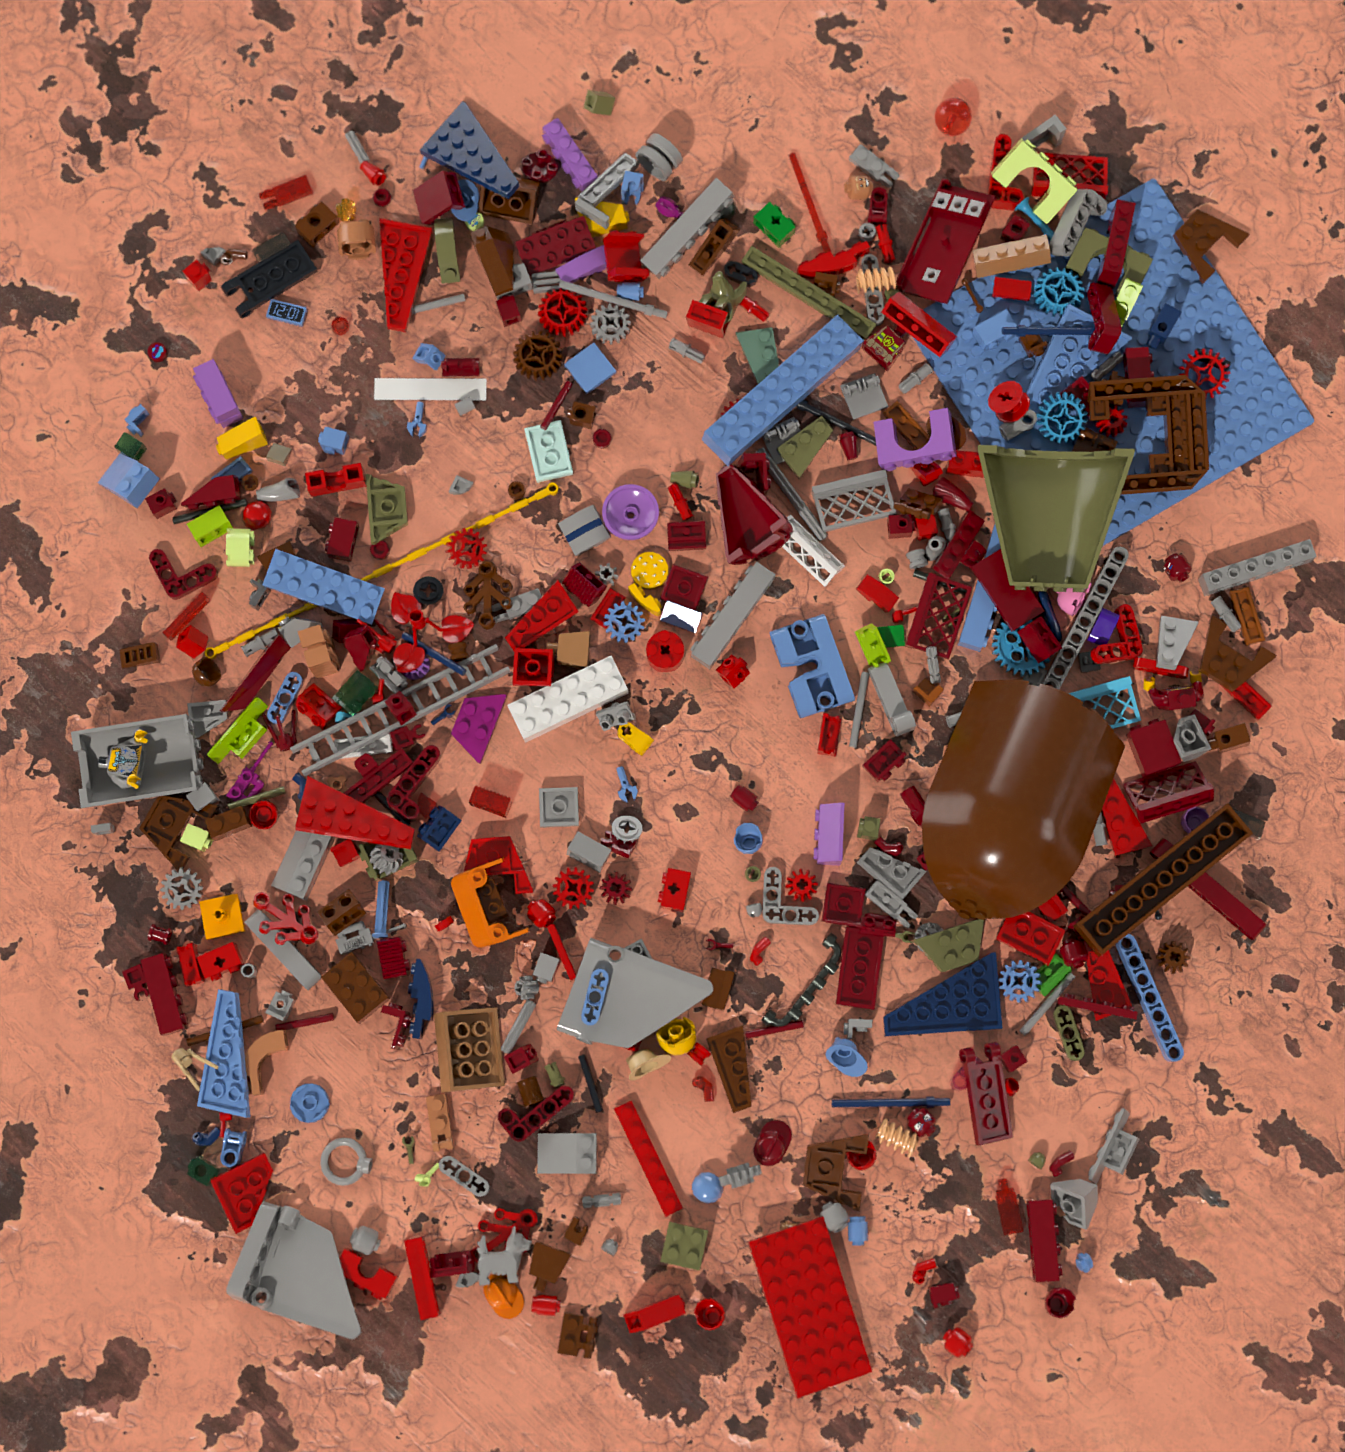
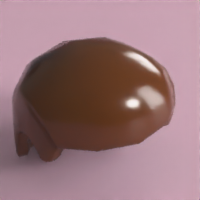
(206, 672)

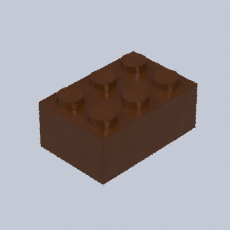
(355, 988)

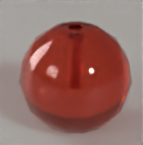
(953, 116)

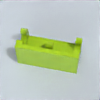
(209, 526)
(872, 645)

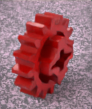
(462, 542)
(566, 894)

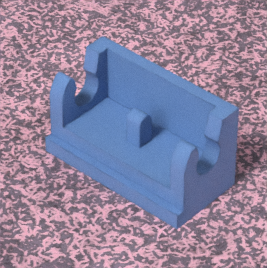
(632, 185)

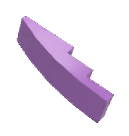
(583, 266)

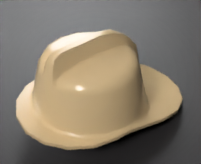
(644, 1062)

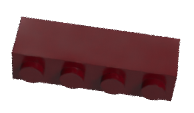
(163, 994)
(1043, 1240)

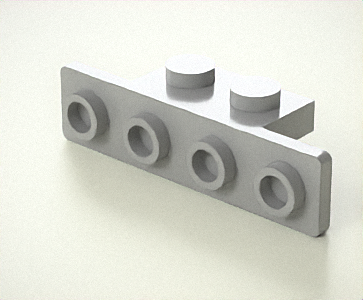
(1116, 1150)

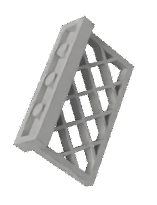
(849, 485)

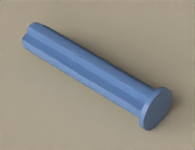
(381, 910)

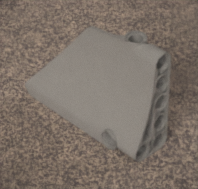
(637, 999)
(296, 1269)

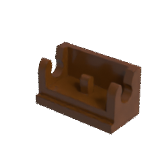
(573, 1234)

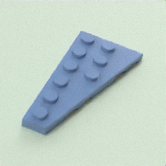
(227, 1086)

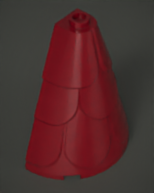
(748, 518)

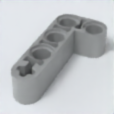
(1079, 207)
(898, 716)

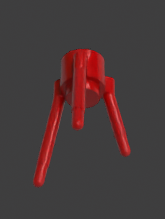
(387, 643)

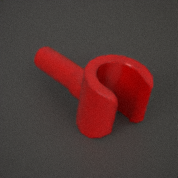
(898, 615)
(378, 697)
(223, 1118)

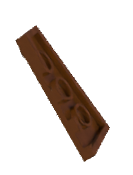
(731, 1062)

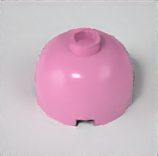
(1071, 601)

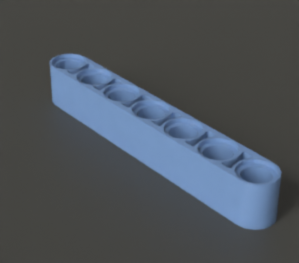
(1156, 1005)

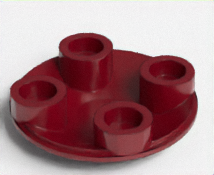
(539, 166)

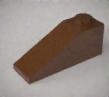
(714, 246)

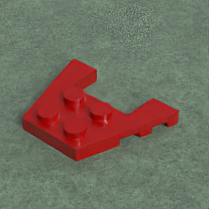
(493, 848)

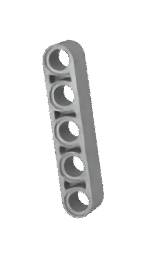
(286, 953)

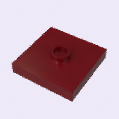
(684, 587)
(843, 903)

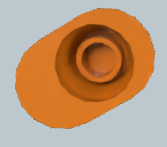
(503, 1296)

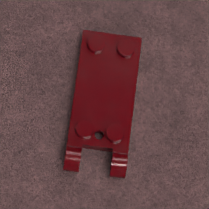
(987, 1095)

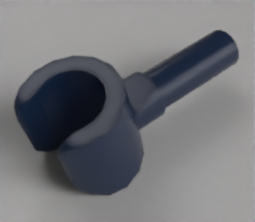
(443, 715)

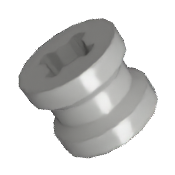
(917, 559)

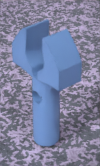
(417, 421)
(625, 785)

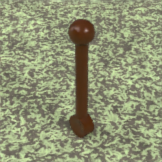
(979, 308)

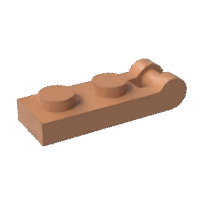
(439, 1122)

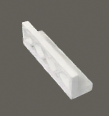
(815, 549)

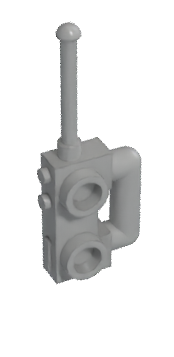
(363, 939)

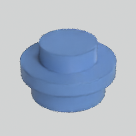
(1084, 1262)

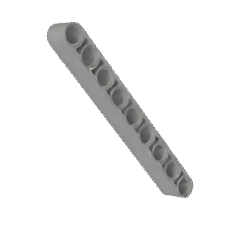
(1088, 614)

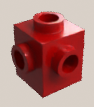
(733, 671)

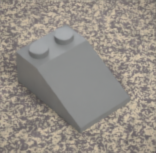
(567, 1153)

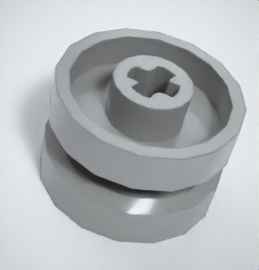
(659, 157)

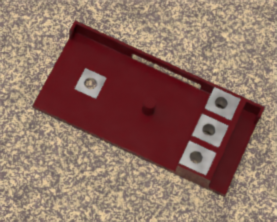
(947, 242)

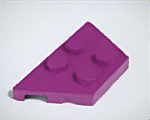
(477, 723)

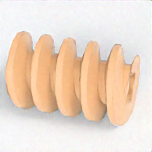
(876, 279)
(897, 1137)

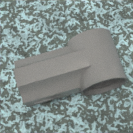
(1013, 429)

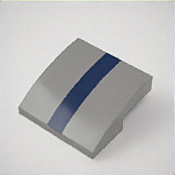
(584, 530)

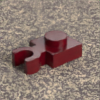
(404, 738)
(618, 846)
(135, 980)

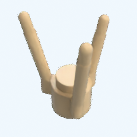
(183, 1060)

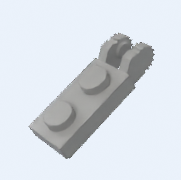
(873, 165)
(521, 605)
(889, 903)

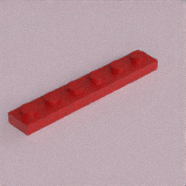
(648, 1158)

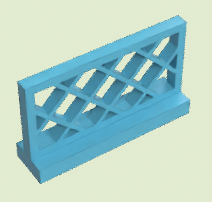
(1106, 689)

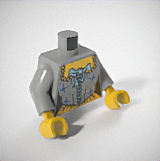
(126, 761)

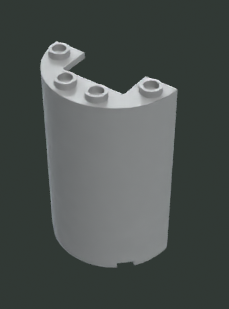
(169, 766)

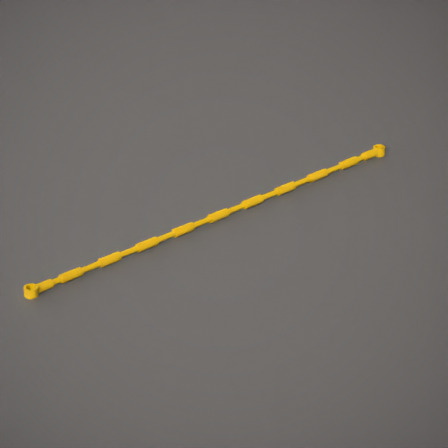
(385, 569)

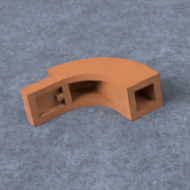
(258, 1052)

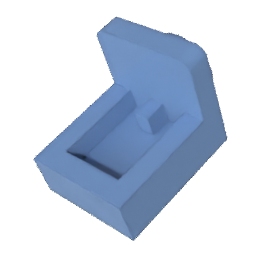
(134, 418)

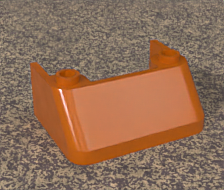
(471, 909)

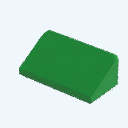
(892, 635)

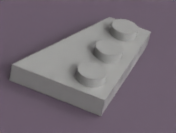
(1172, 640)
(892, 873)

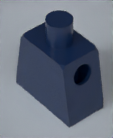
(1165, 321)

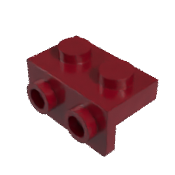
(884, 761)

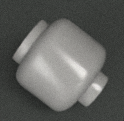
(834, 1216)
(365, 1240)

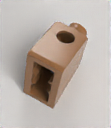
(572, 649)

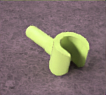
(425, 1179)

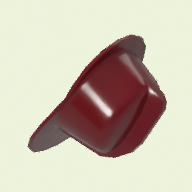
(772, 1143)

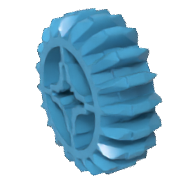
(1044, 290)
(1078, 419)

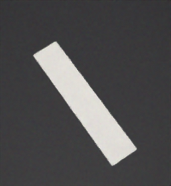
(429, 389)

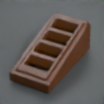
(153, 646)

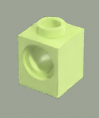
(196, 838)

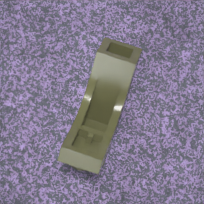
(446, 250)

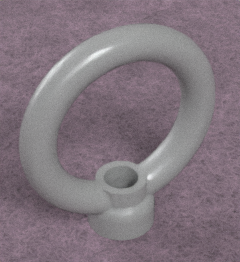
(364, 1164)

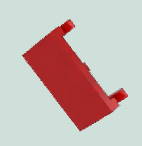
(829, 735)
(189, 964)

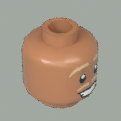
(858, 187)

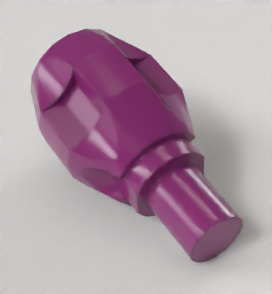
(668, 207)

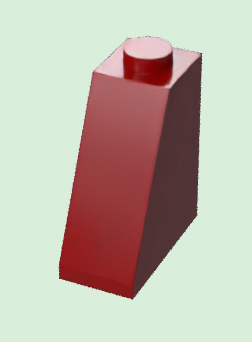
(655, 1313)

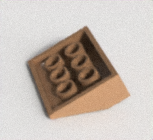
(469, 1049)

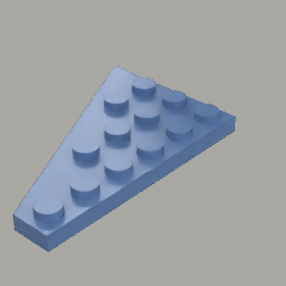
(1067, 358)

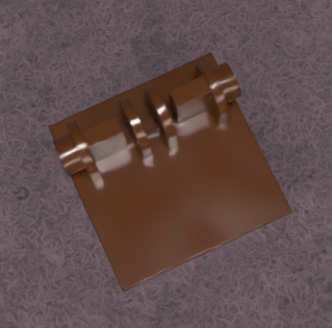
(1092, 441)

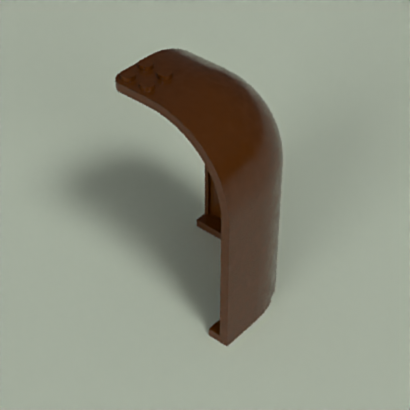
(1016, 797)

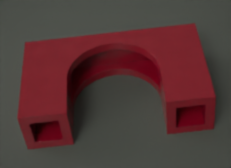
(1118, 230)

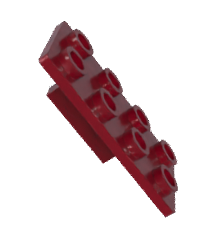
(555, 245)

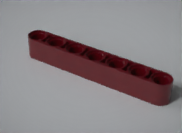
(1220, 899)

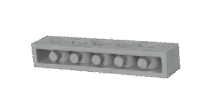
(1257, 567)

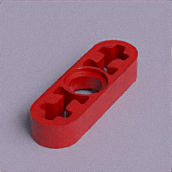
(1149, 665)

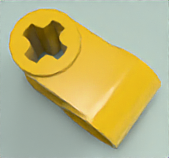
(637, 741)

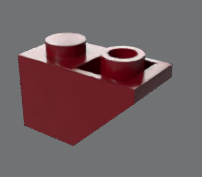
(360, 645)

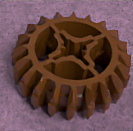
(544, 351)

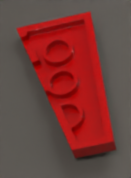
(544, 615)

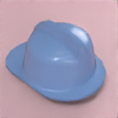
(470, 197)
(846, 1058)

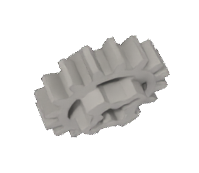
(610, 315)
(173, 885)
(740, 1175)

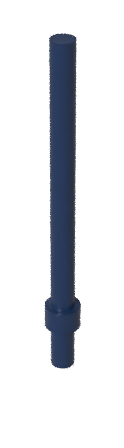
(1022, 330)
(929, 1102)

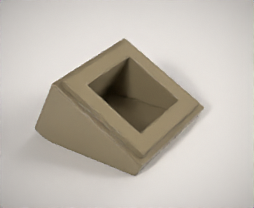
(278, 454)

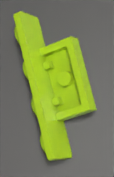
(242, 734)

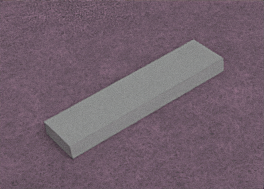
(609, 180)

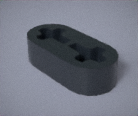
(742, 270)

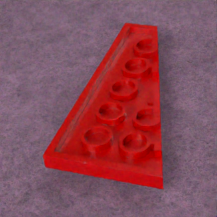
(403, 262)
(340, 816)

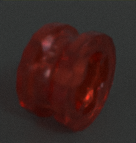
(345, 323)

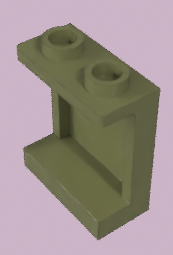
(409, 858)

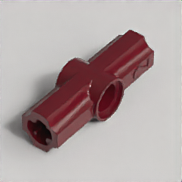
(915, 804)

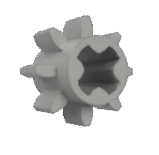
(603, 570)
(526, 987)

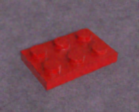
(1031, 936)

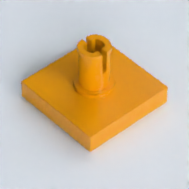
(222, 916)

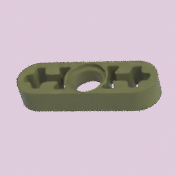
(1078, 1045)

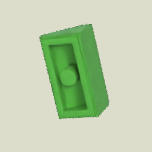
(1052, 974)

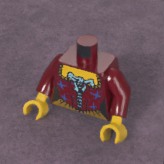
(1176, 697)

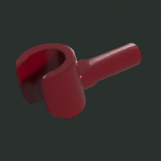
(719, 945)

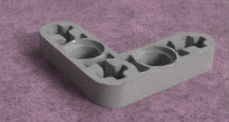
(776, 904)

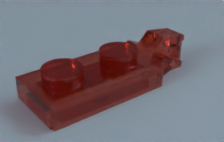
(1008, 1209)

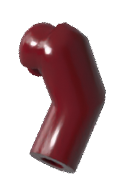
(890, 849)

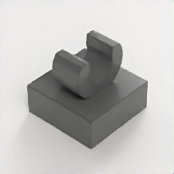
(1086, 663)

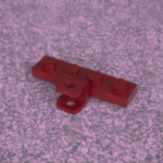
(961, 546)
(377, 776)

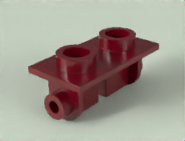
(460, 367)

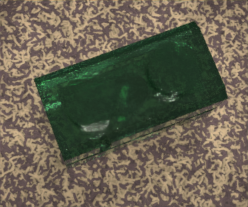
(355, 693)

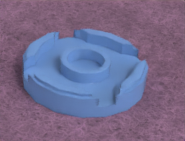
(309, 1103)

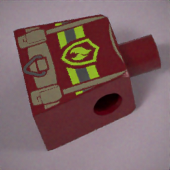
(885, 346)

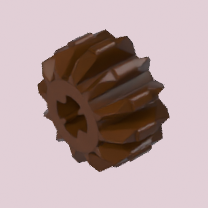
(1173, 965)

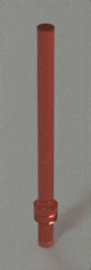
(821, 234)

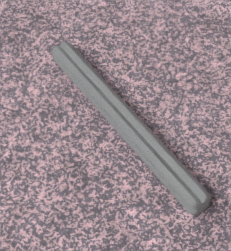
(794, 498)

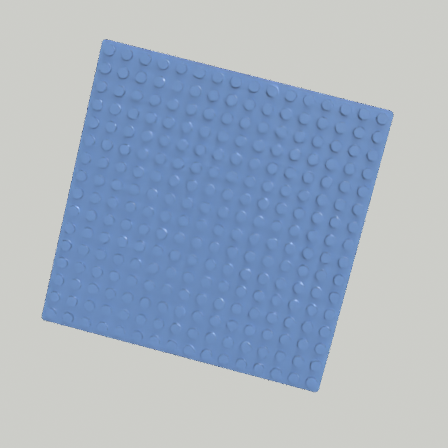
(1242, 421)

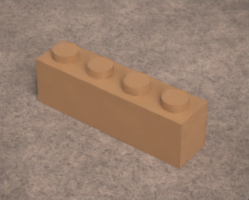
(1012, 256)

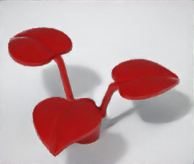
(406, 609)

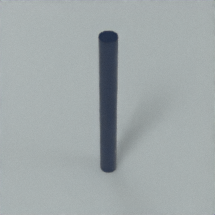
(436, 655)

